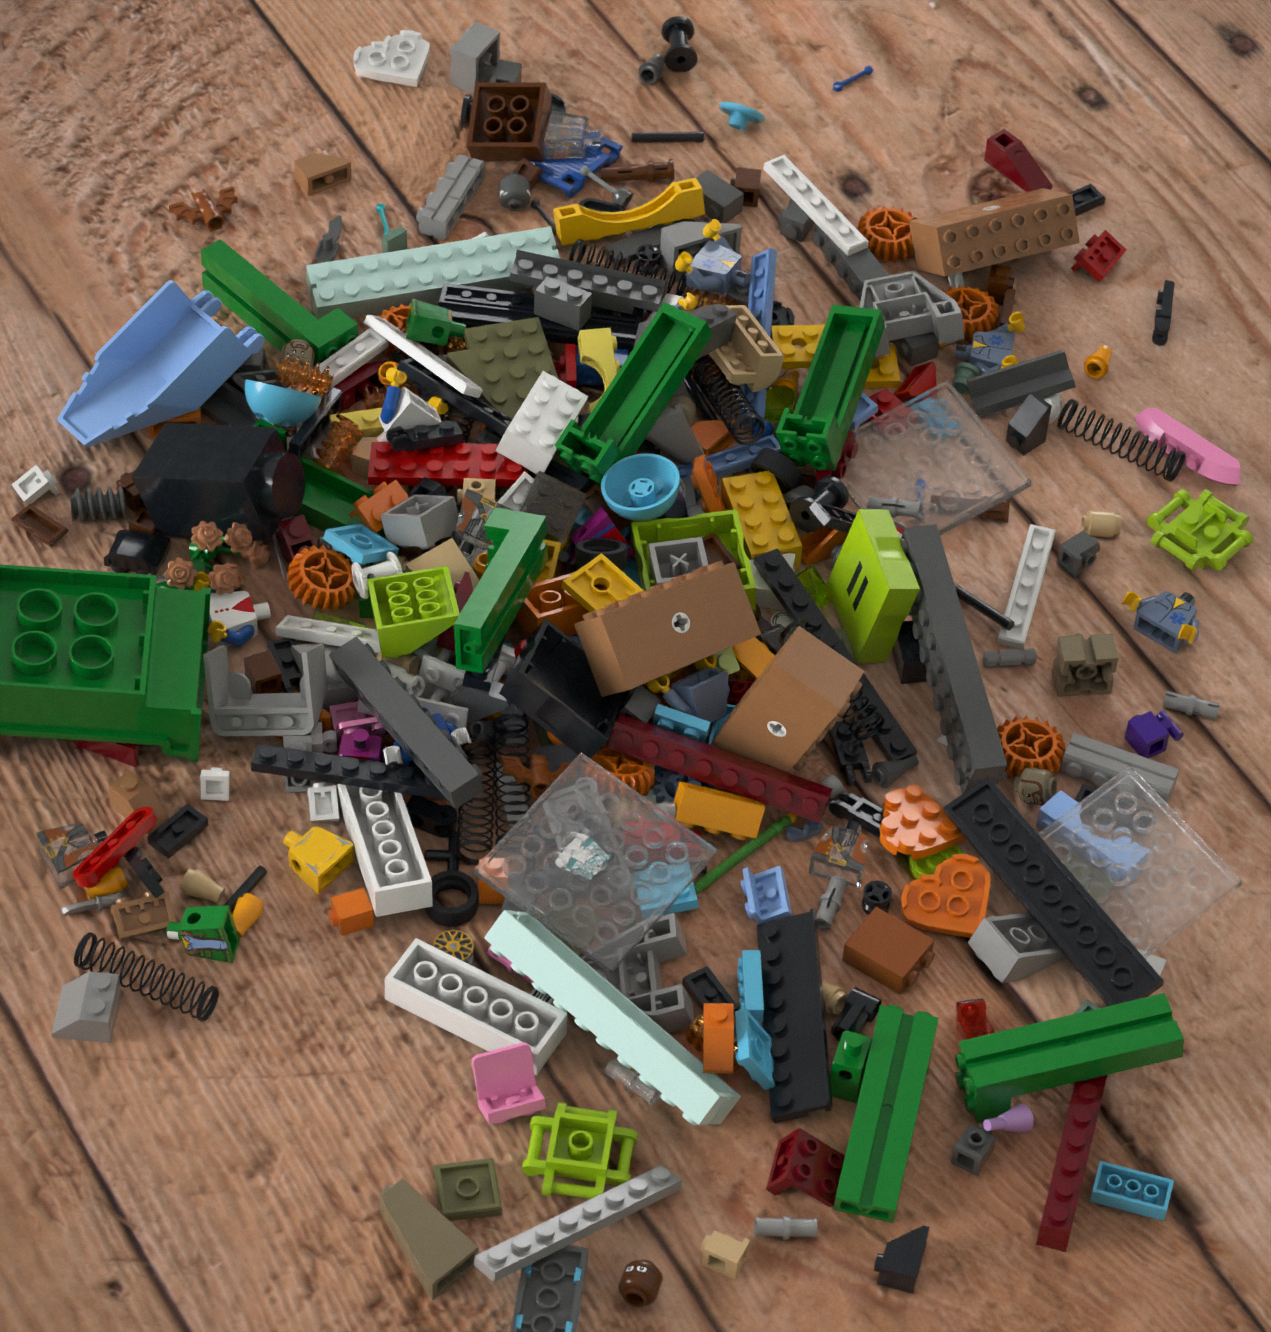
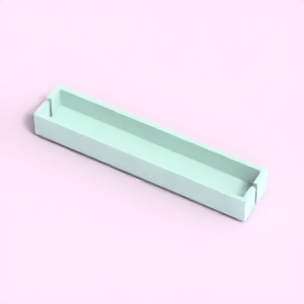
(386, 279)
(611, 1018)

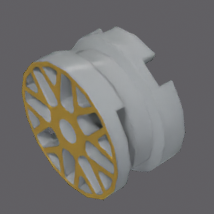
(456, 946)

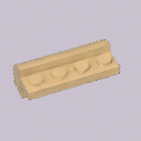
(750, 354)

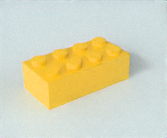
(762, 514)

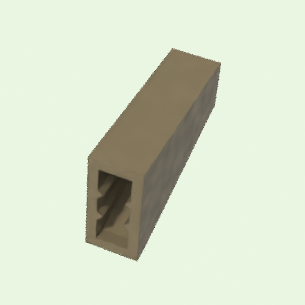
(427, 1238)

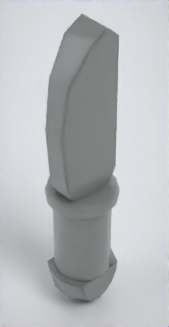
(99, 903)

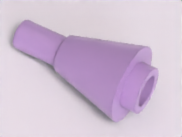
(1017, 1119)

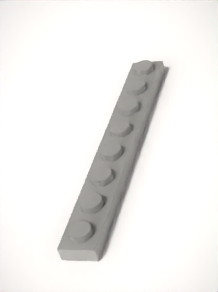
(577, 1223)

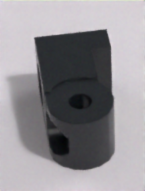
(431, 816)

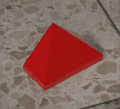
(917, 382)

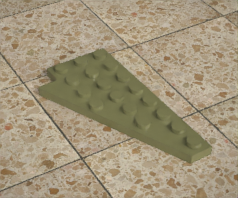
(505, 363)

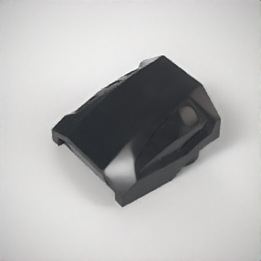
(137, 551)

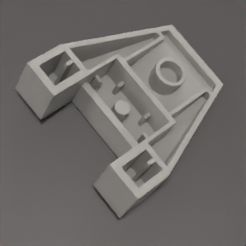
(912, 308)
(640, 976)

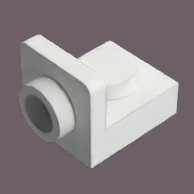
(35, 484)
(323, 803)

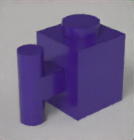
(1150, 733)

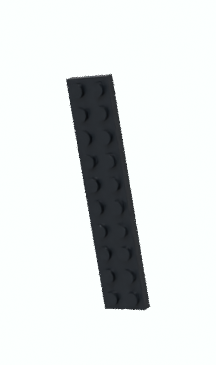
(1052, 895)

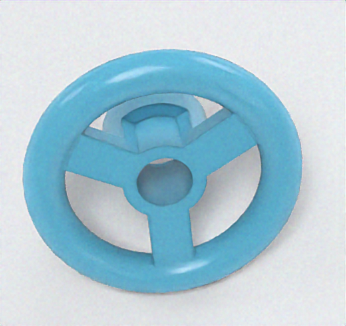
(741, 115)

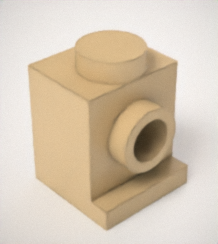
(724, 1253)

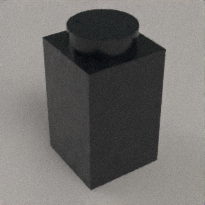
(219, 478)

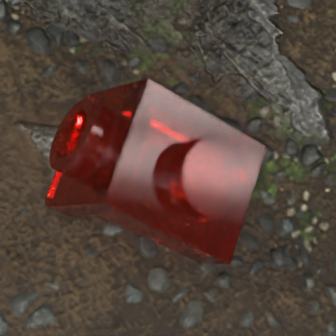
(972, 1019)

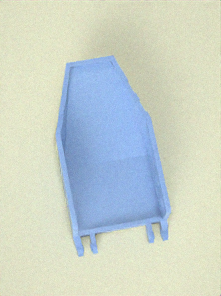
(157, 367)

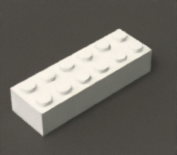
(386, 849)
(473, 1003)

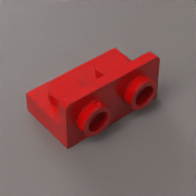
(1100, 255)
(567, 366)

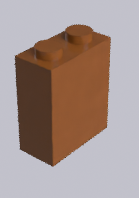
(888, 951)

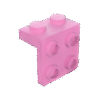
(346, 719)
(506, 1083)

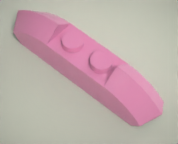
(1199, 453)

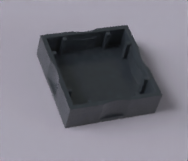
(559, 692)

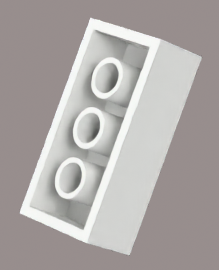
(541, 422)

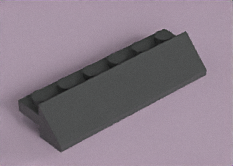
(609, 287)

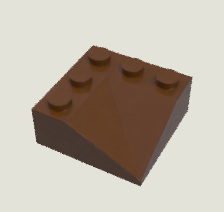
(509, 121)

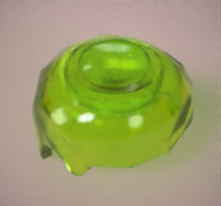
(777, 399)

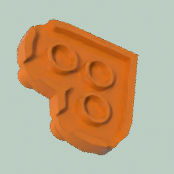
(705, 479)
(916, 824)
(950, 899)

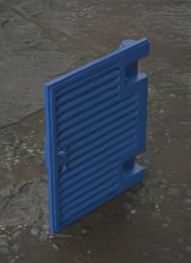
(558, 170)

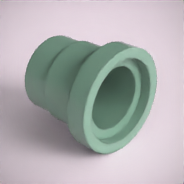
(963, 372)

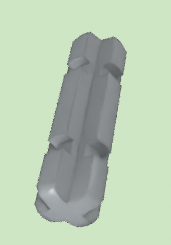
(1009, 657)

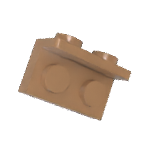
(142, 915)

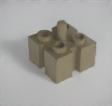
(1084, 664)

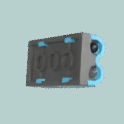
(551, 1292)

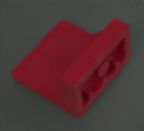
(808, 1165)

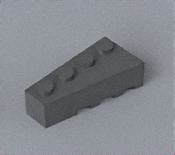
(719, 319)

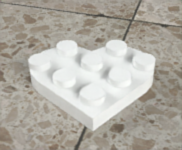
(395, 59)

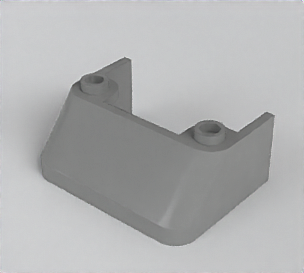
(241, 713)

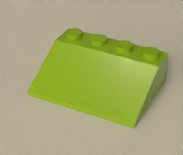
(412, 609)

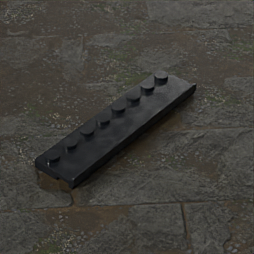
(491, 306)
(795, 1016)

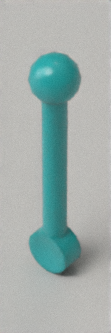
(380, 208)

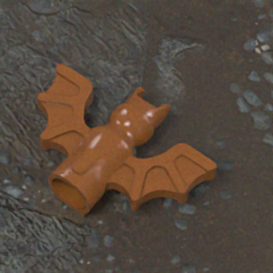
(207, 210)
(538, 776)

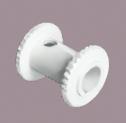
(382, 569)

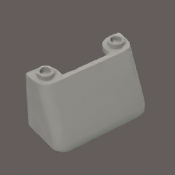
(674, 433)

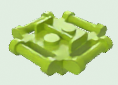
(1200, 532)
(579, 1150)

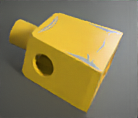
(318, 856)

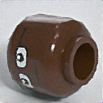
(640, 1283)

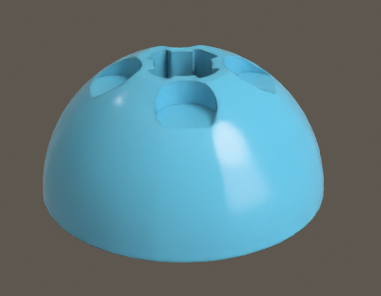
(280, 404)
(641, 486)

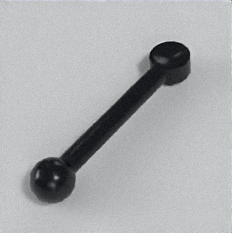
(535, 204)

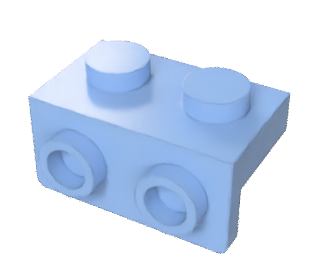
(766, 895)

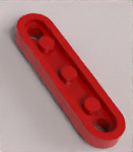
(115, 847)

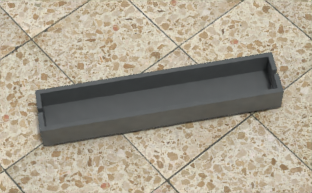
(951, 663)

